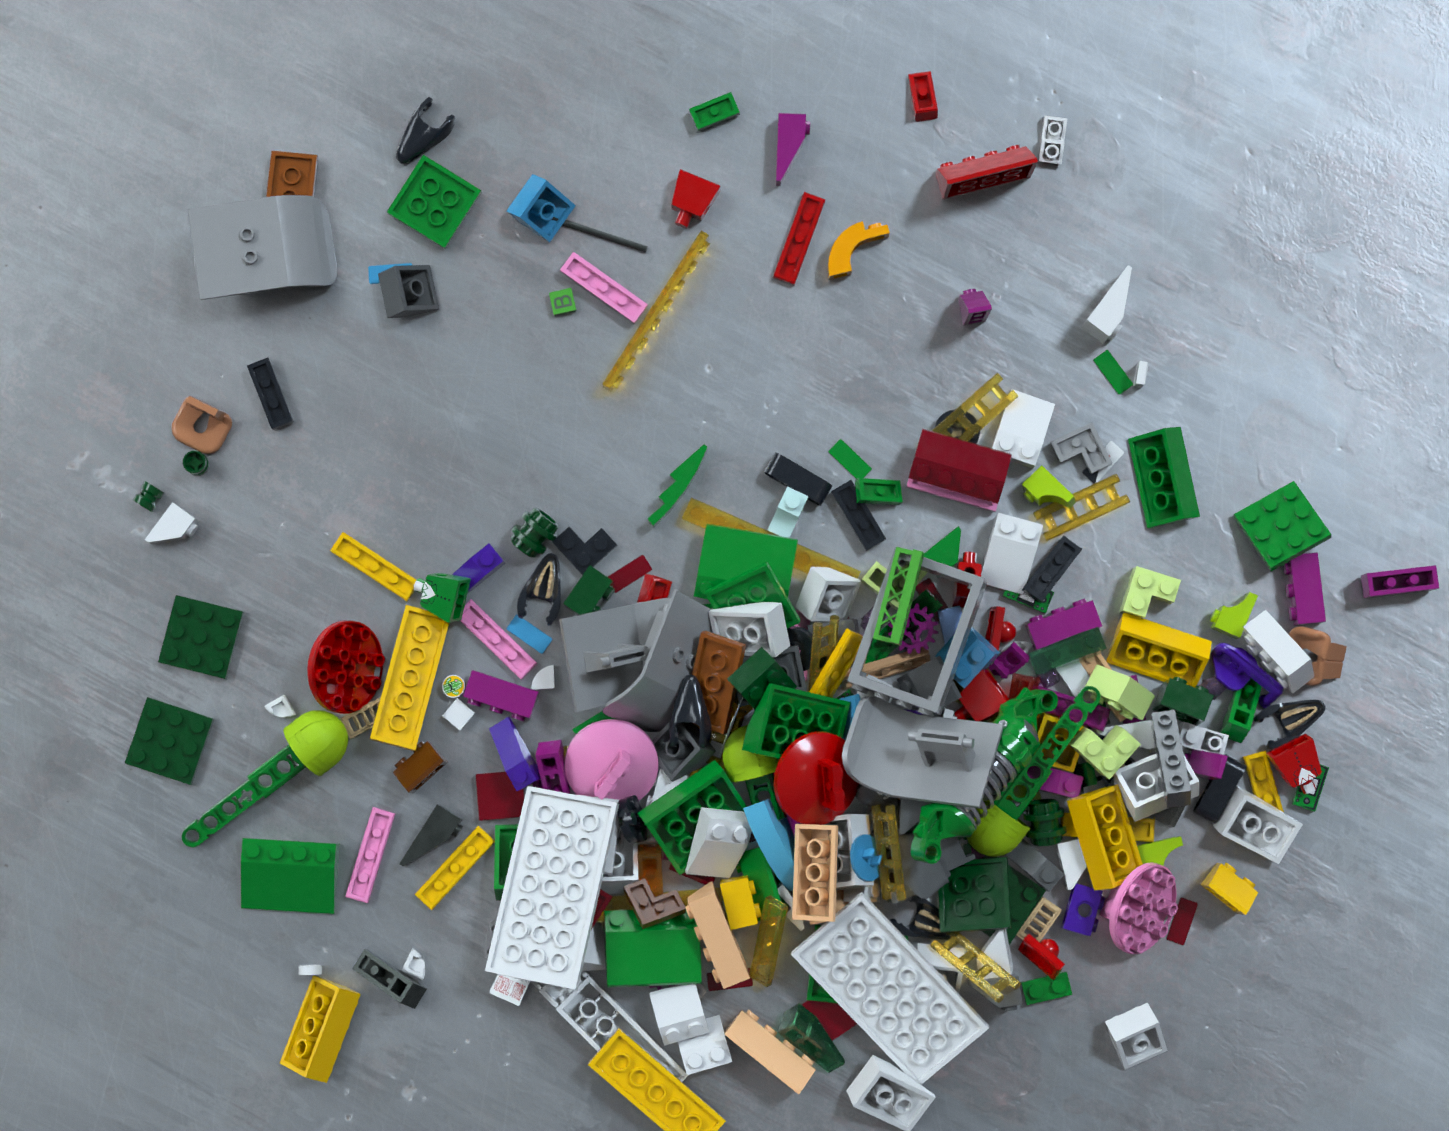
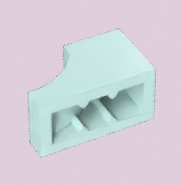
(788, 513)

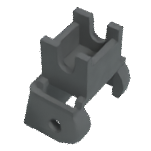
(928, 878)

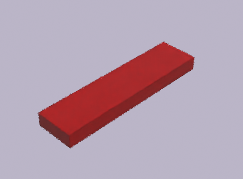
(799, 238)

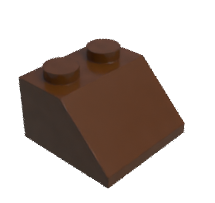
(419, 766)

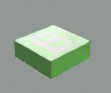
(562, 301)

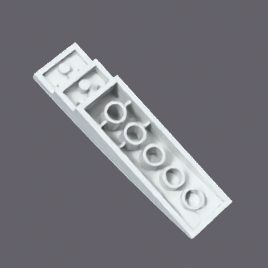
(599, 1015)

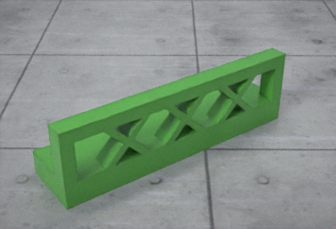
(906, 596)

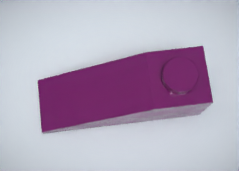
(790, 140)
(974, 307)
(1206, 764)
(551, 766)
(1059, 782)

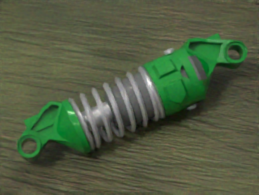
(1013, 754)

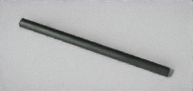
(603, 235)

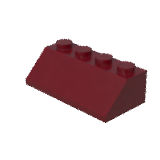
(960, 466)

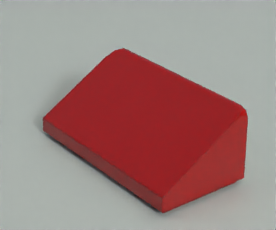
(654, 588)

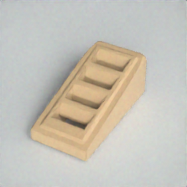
(345, 719)
(1045, 927)

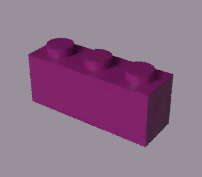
(1400, 581)
(1305, 590)
(1062, 623)
(501, 695)

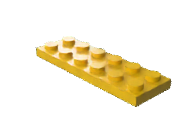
(409, 679)
(652, 1087)

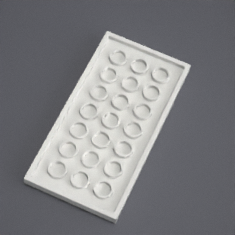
(552, 888)
(890, 989)

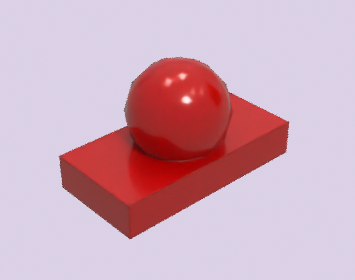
(997, 629)
(1042, 954)

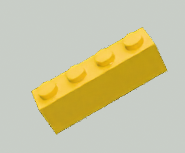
(1158, 650)
(1105, 836)
(320, 1029)

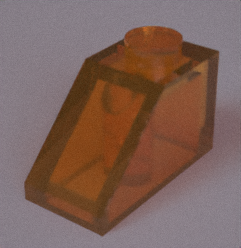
(651, 867)

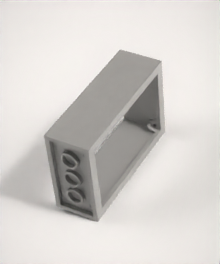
(934, 703)

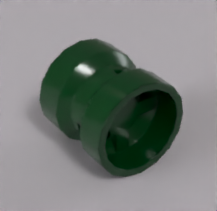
(192, 463)
(148, 496)

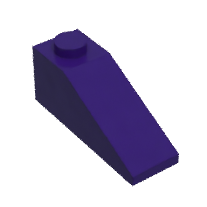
(480, 566)
(514, 754)

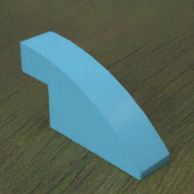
(774, 839)

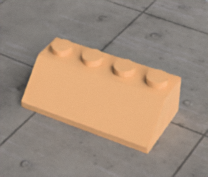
(815, 872)
(719, 939)
(770, 1051)

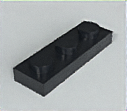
(270, 393)
(858, 516)
(1052, 569)

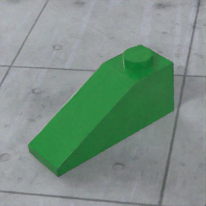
(1241, 711)

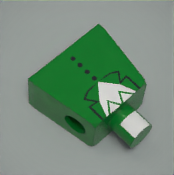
(443, 595)

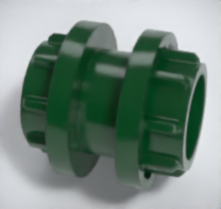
(534, 532)
(1044, 822)

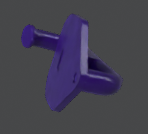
(1236, 666)

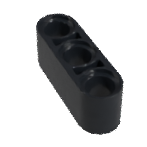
(797, 478)
(1220, 790)

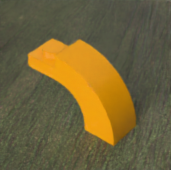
(848, 242)

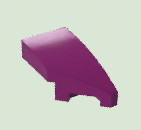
(1009, 661)

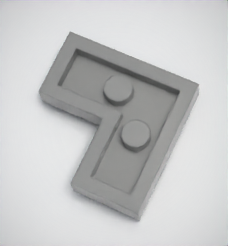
(1083, 442)

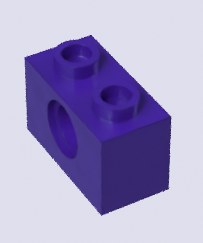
(1072, 920)

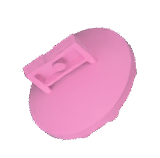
(611, 761)
(1140, 907)

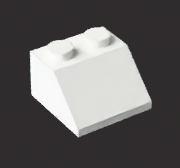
(827, 594)
(946, 970)
(679, 1013)
(1136, 1035)
(707, 1049)

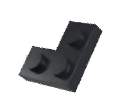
(587, 553)

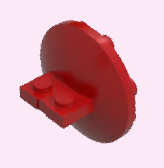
(344, 666)
(812, 779)

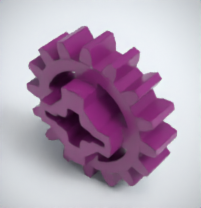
(927, 625)

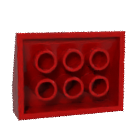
(985, 172)

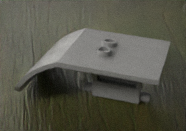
(262, 245)
(607, 650)
(671, 658)
(920, 754)

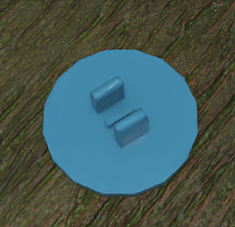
(865, 858)

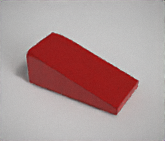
(923, 96)

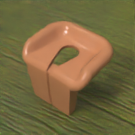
(217, 428)
(1330, 654)

